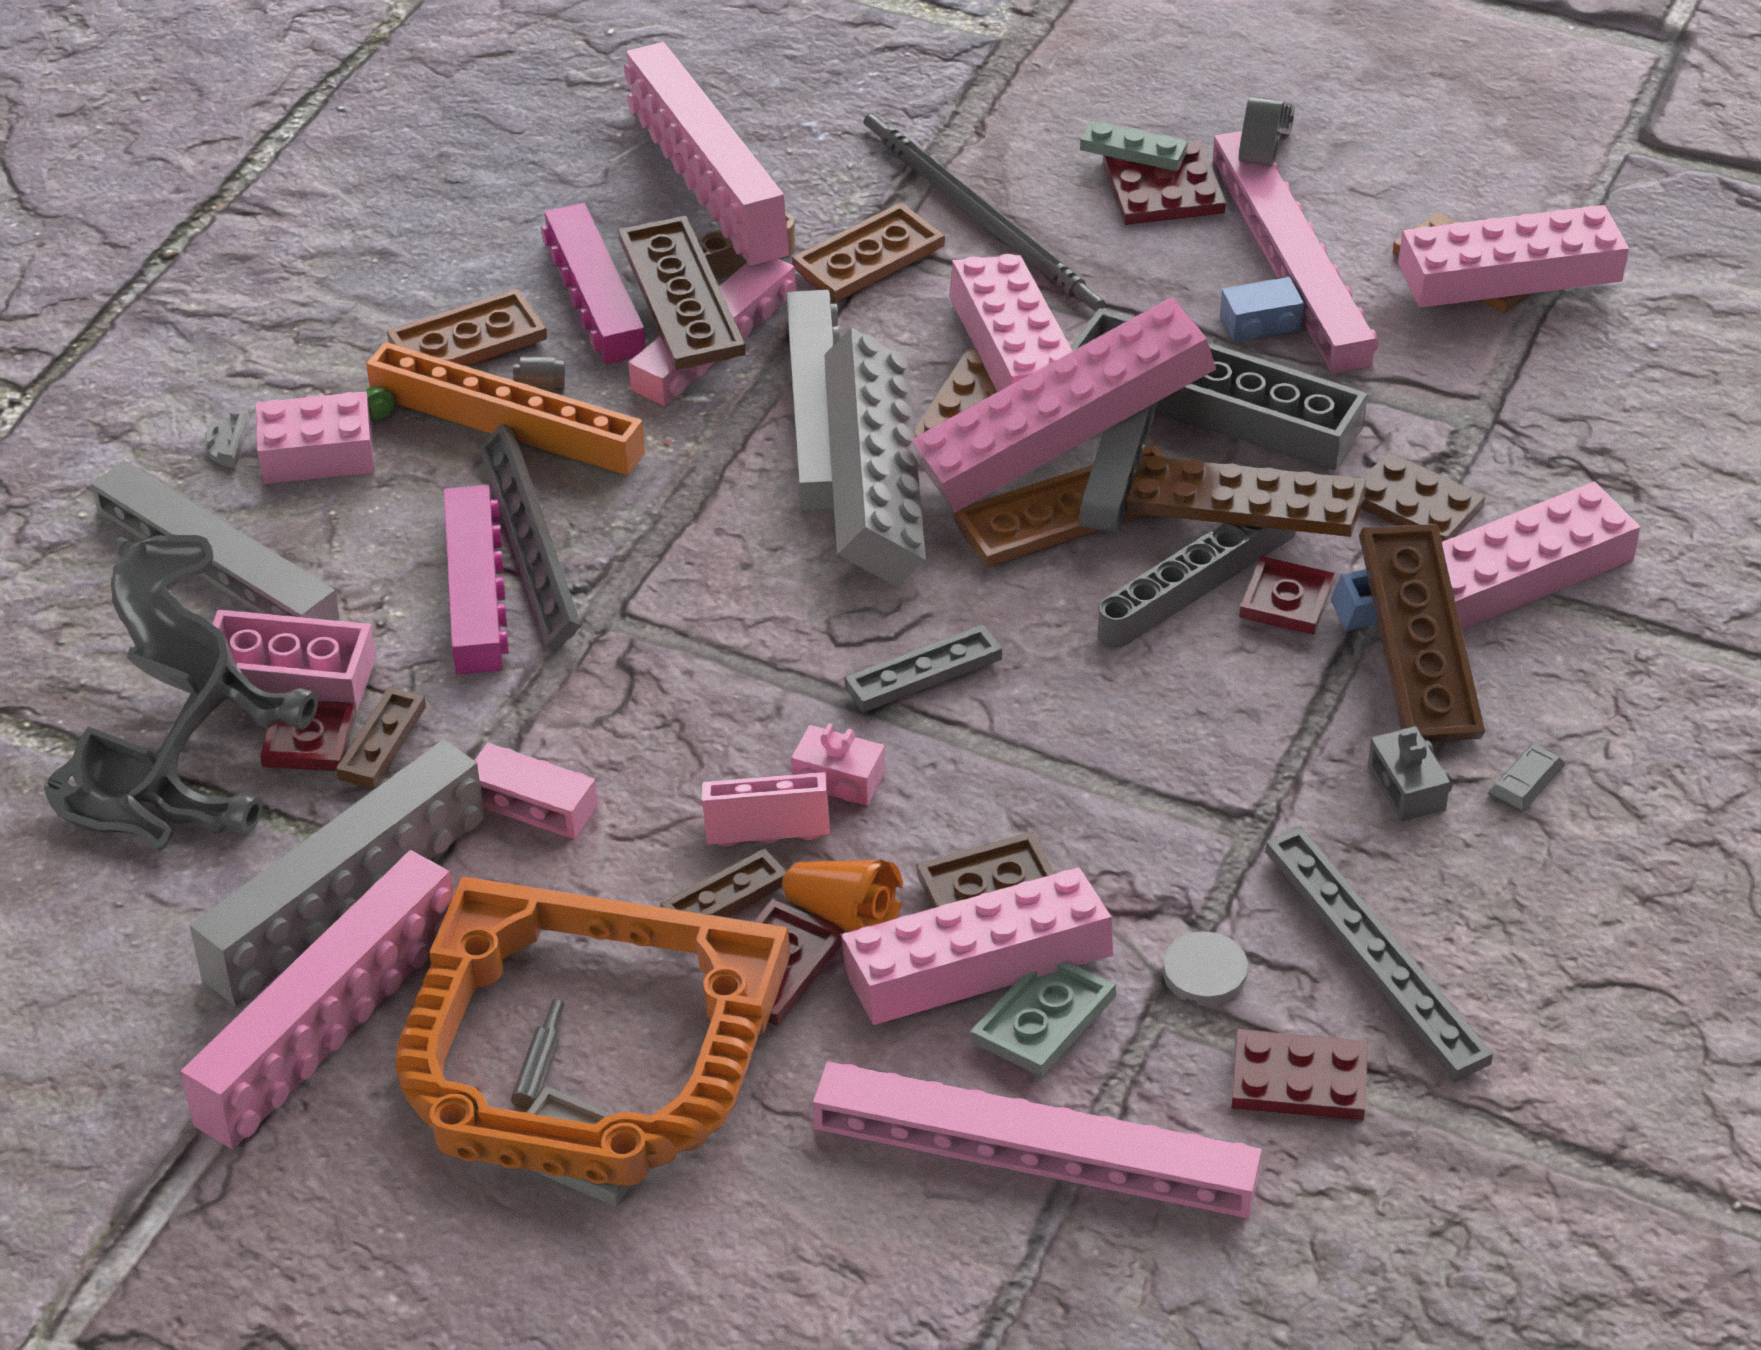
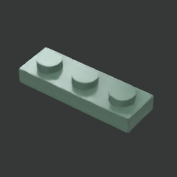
(1133, 145)

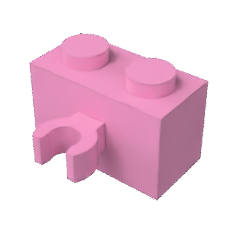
(850, 763)

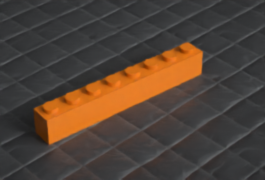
(487, 401)

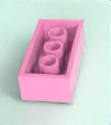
(301, 653)

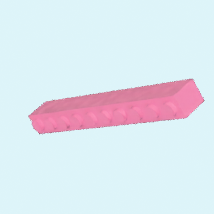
(1295, 252)
(1037, 1139)

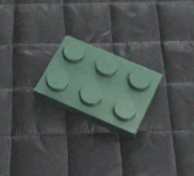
(1043, 1016)

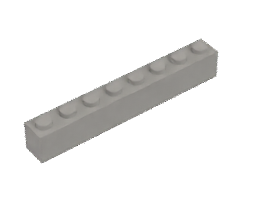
(809, 339)
(239, 564)

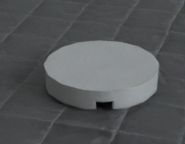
(1205, 968)

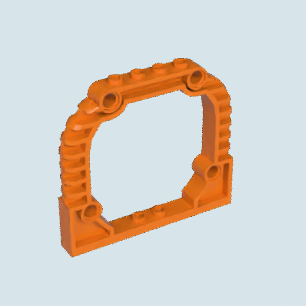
(495, 919)

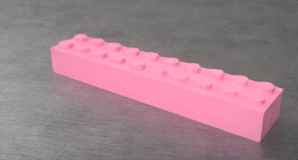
(707, 154)

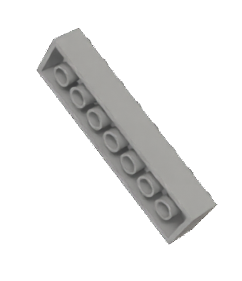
(873, 458)
(310, 887)

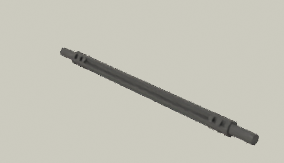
(984, 213)

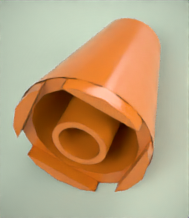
(845, 892)

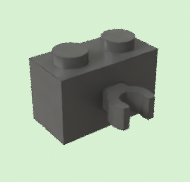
(1409, 773)

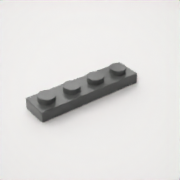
(923, 668)

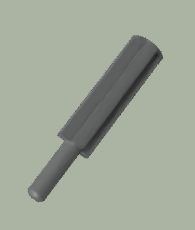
(538, 1059)

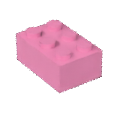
(314, 437)

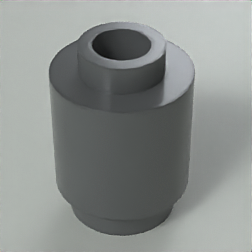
(540, 372)

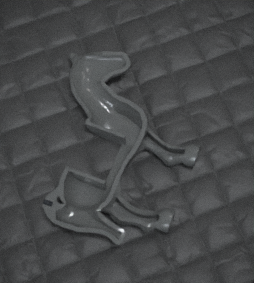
(186, 655)

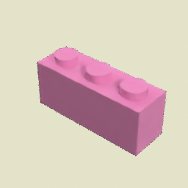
(535, 791)
(765, 809)

